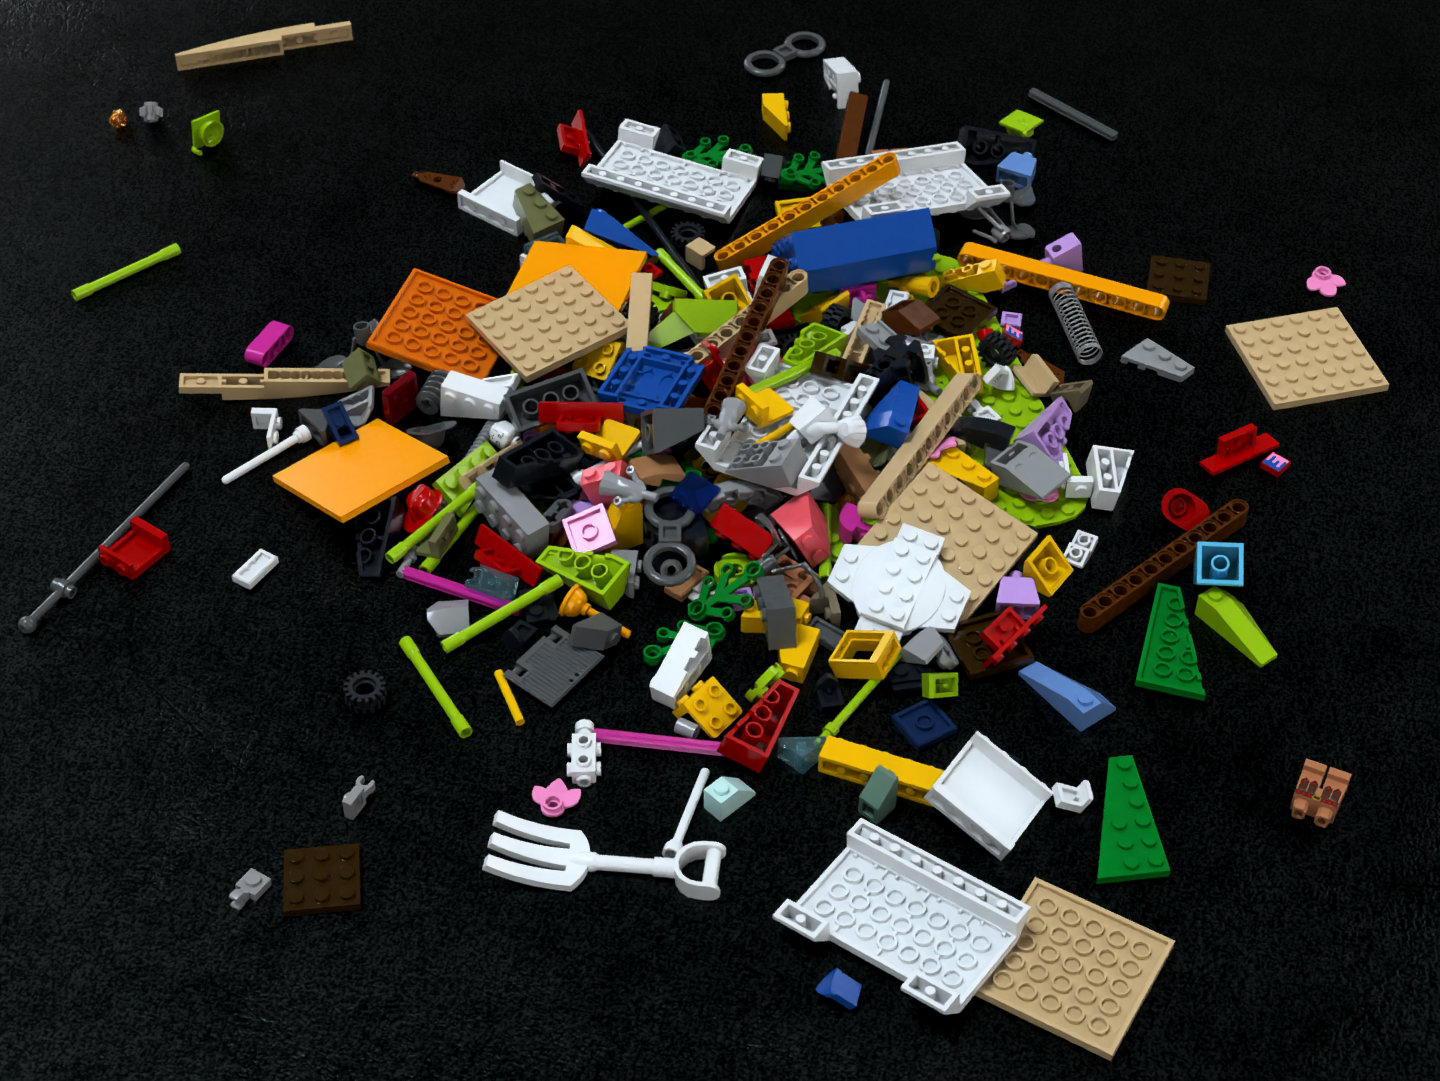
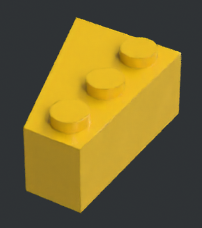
(968, 471)

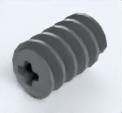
(429, 396)

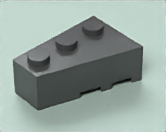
(776, 611)

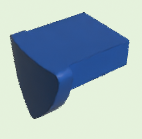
(840, 988)

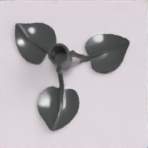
(1021, 197)
(362, 333)
(769, 561)

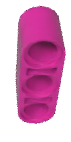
(269, 343)

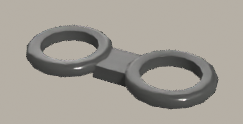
(784, 53)
(668, 541)

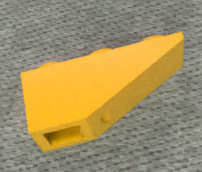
(776, 113)
(978, 277)

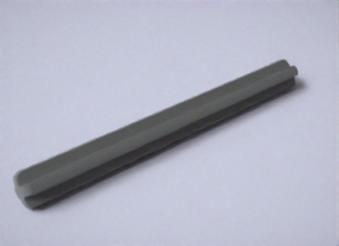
(1073, 114)

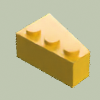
(958, 356)

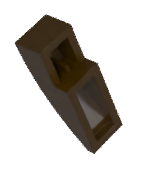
(837, 367)

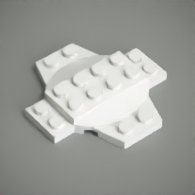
(900, 584)

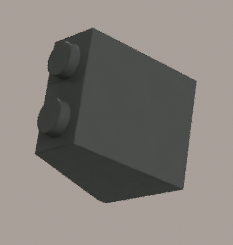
(669, 426)

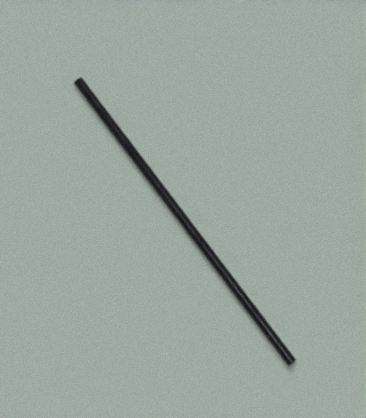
(649, 219)

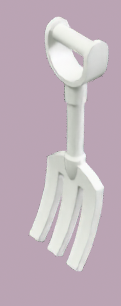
(578, 860)

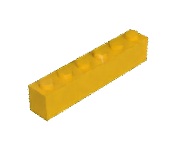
(858, 763)

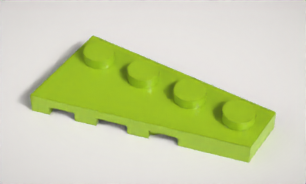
(449, 482)

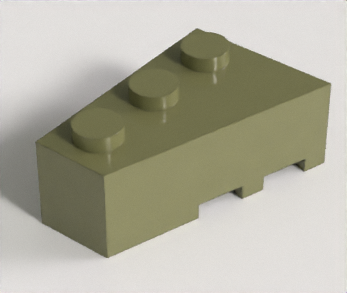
(536, 213)

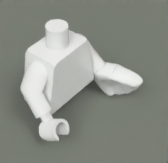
(816, 420)

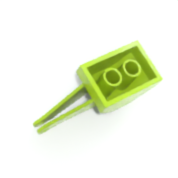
(690, 317)

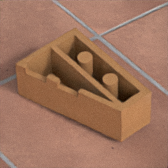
(855, 471)

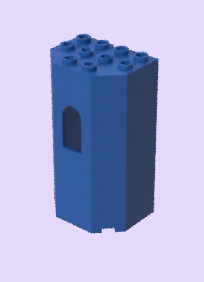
(861, 250)

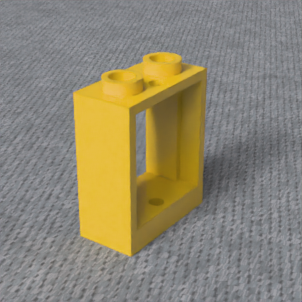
(885, 648)

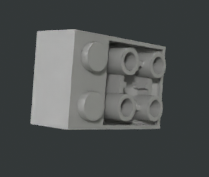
(769, 462)
(1028, 470)

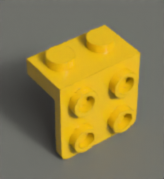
(600, 361)
(763, 406)
(611, 441)
(709, 707)

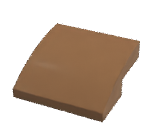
(654, 468)

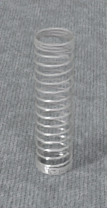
(1069, 336)

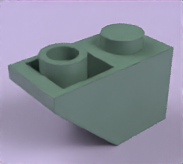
(879, 795)

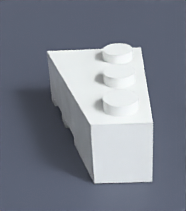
(841, 78)
(471, 397)
(1108, 469)

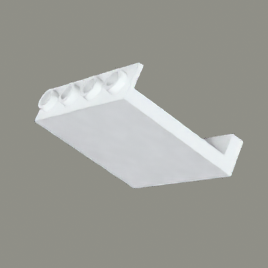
(495, 198)
(988, 795)

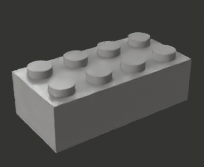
(511, 515)

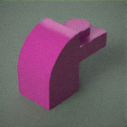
(851, 525)

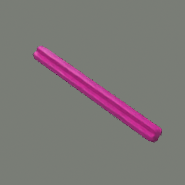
(454, 588)
(657, 742)

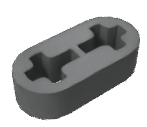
(553, 514)

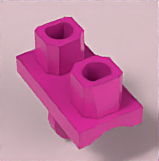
(861, 292)

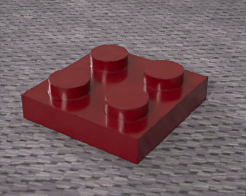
(400, 398)

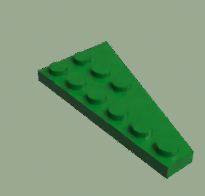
(1168, 652)
(1128, 834)

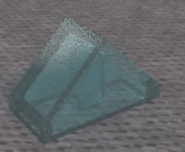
(800, 751)

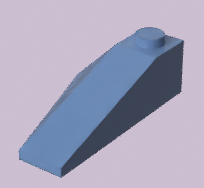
(1070, 698)

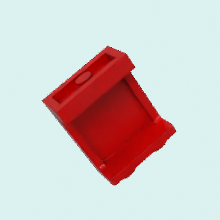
(136, 549)

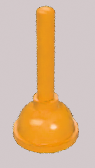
(576, 604)

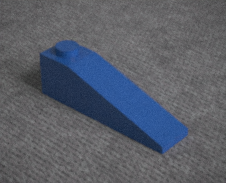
(614, 233)
(893, 415)

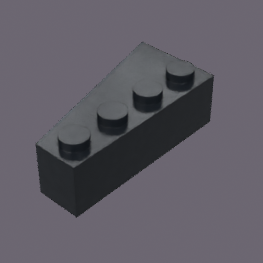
(538, 459)

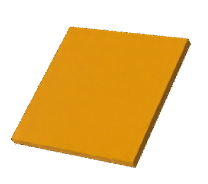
(603, 268)
(362, 472)

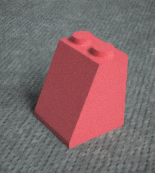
(592, 477)
(805, 527)

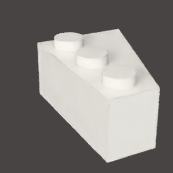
(681, 666)

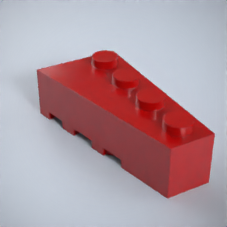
(752, 269)
(758, 730)

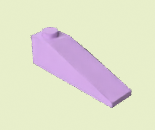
(1049, 429)

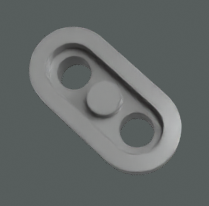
(945, 657)

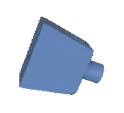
(1019, 168)

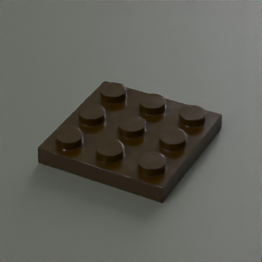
(1179, 279)
(959, 311)
(974, 651)
(322, 880)

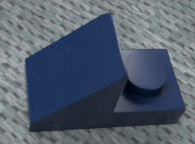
(340, 425)

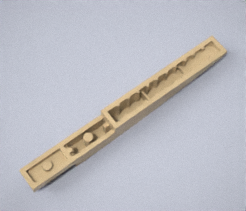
(263, 44)
(857, 349)
(274, 383)

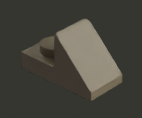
(1075, 392)
(828, 606)

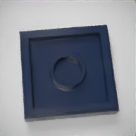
(924, 724)

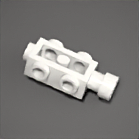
(584, 754)

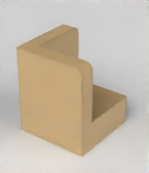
(697, 251)

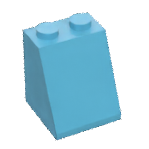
(1219, 564)

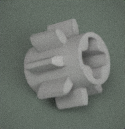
(151, 112)

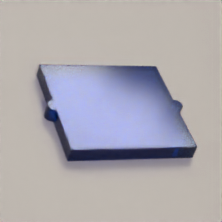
(694, 493)

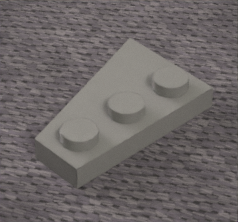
(1154, 357)

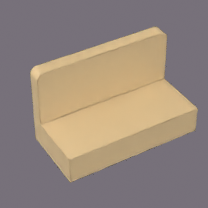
(1036, 376)

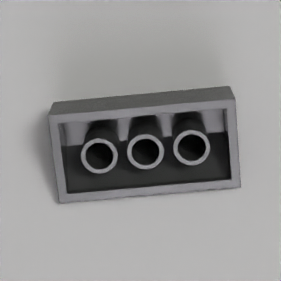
(523, 403)

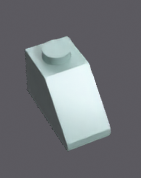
(726, 796)

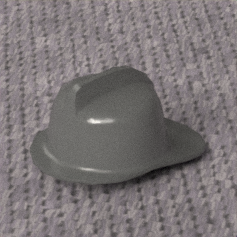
(433, 434)

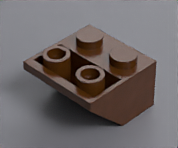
(910, 317)

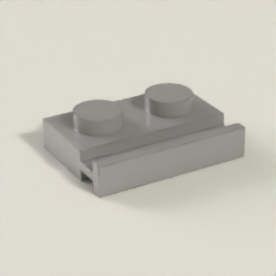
(875, 334)

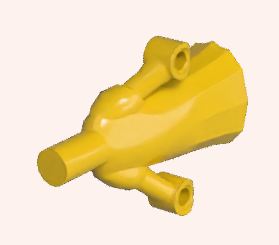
(917, 285)

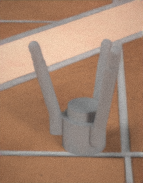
(1000, 231)

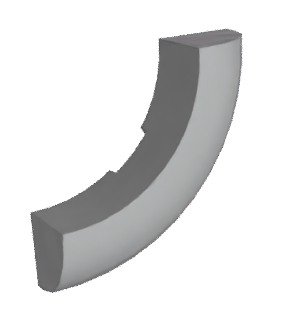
(744, 490)

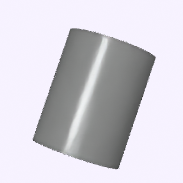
(687, 728)

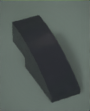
(983, 430)

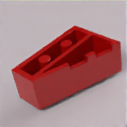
(743, 532)

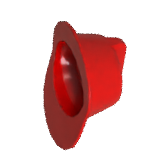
(421, 507)
(1184, 508)

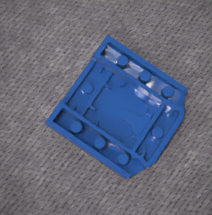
(651, 380)

